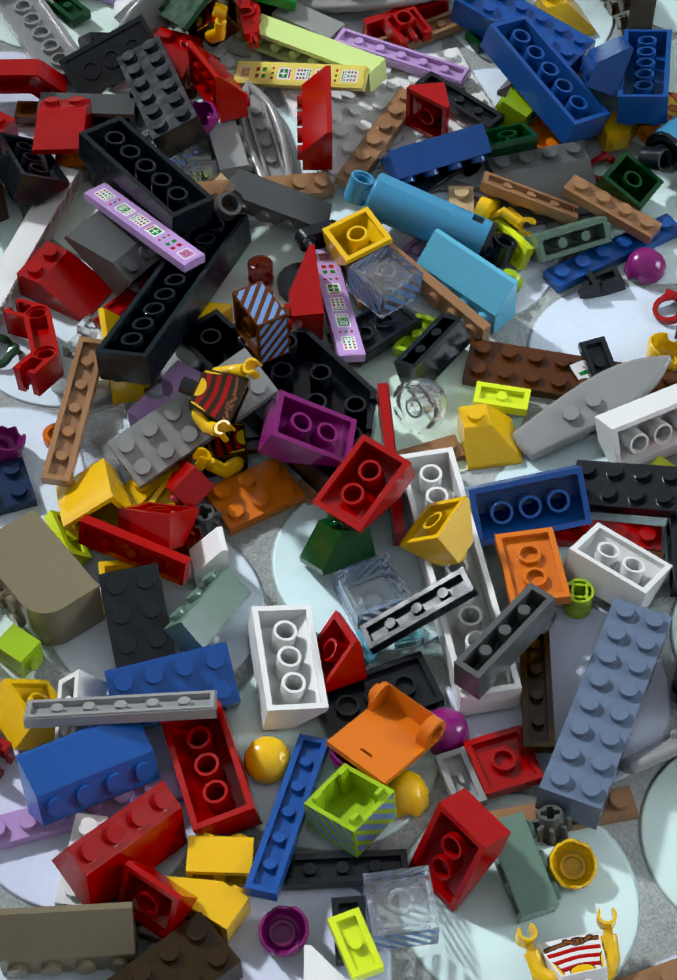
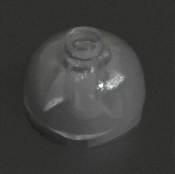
(420, 404)

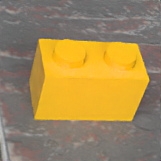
(220, 858)

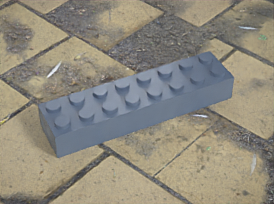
(604, 712)

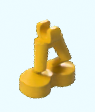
(490, 209)

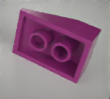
(305, 432)

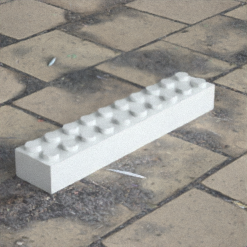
(438, 480)

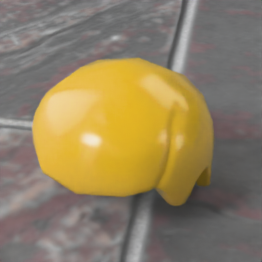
(661, 345)
(266, 759)
(410, 794)
(572, 864)

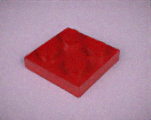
(501, 762)

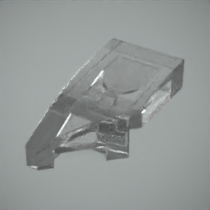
(85, 329)

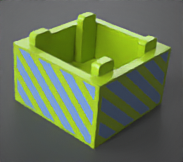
(350, 809)

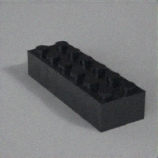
(162, 97)
(145, 176)

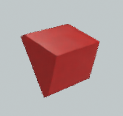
(428, 109)
(340, 654)
(156, 899)

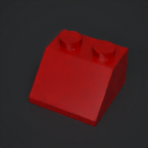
(159, 522)

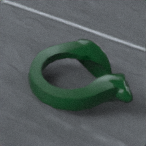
(11, 352)

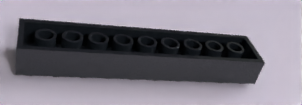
(170, 305)

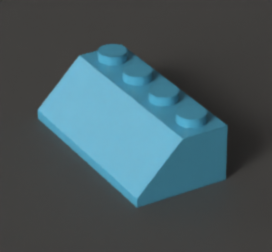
(471, 278)

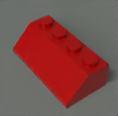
(216, 84)
(315, 122)
(211, 775)
(141, 832)

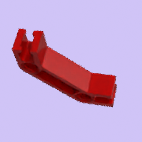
(30, 77)
(44, 363)

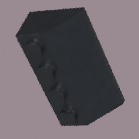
(28, 176)

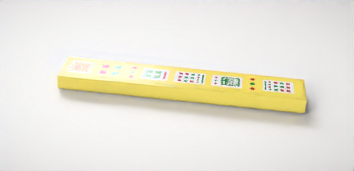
(295, 74)

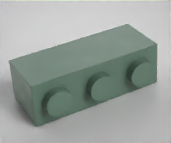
(569, 238)
(206, 610)
(524, 871)

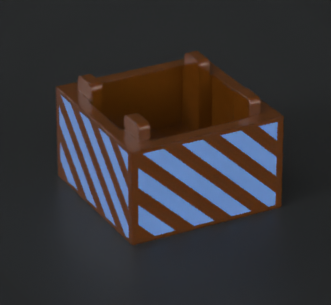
(261, 322)

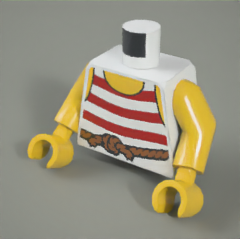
(573, 957)

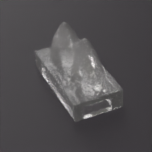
(231, 46)

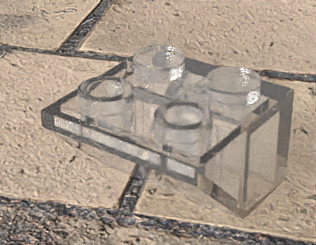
(102, 427)

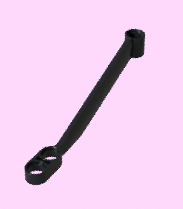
(426, 185)

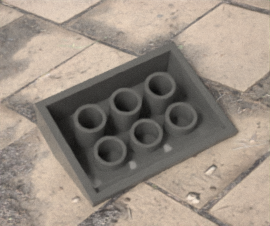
(545, 170)
(112, 252)

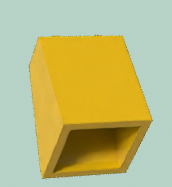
(95, 493)

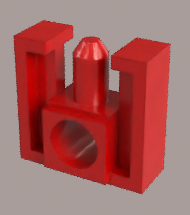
(404, 24)

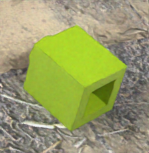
(20, 651)

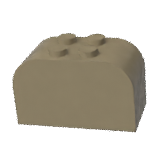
(45, 583)

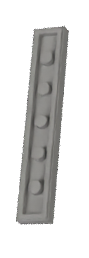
(121, 709)

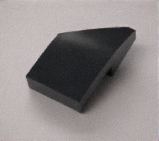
(602, 283)

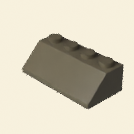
(67, 939)

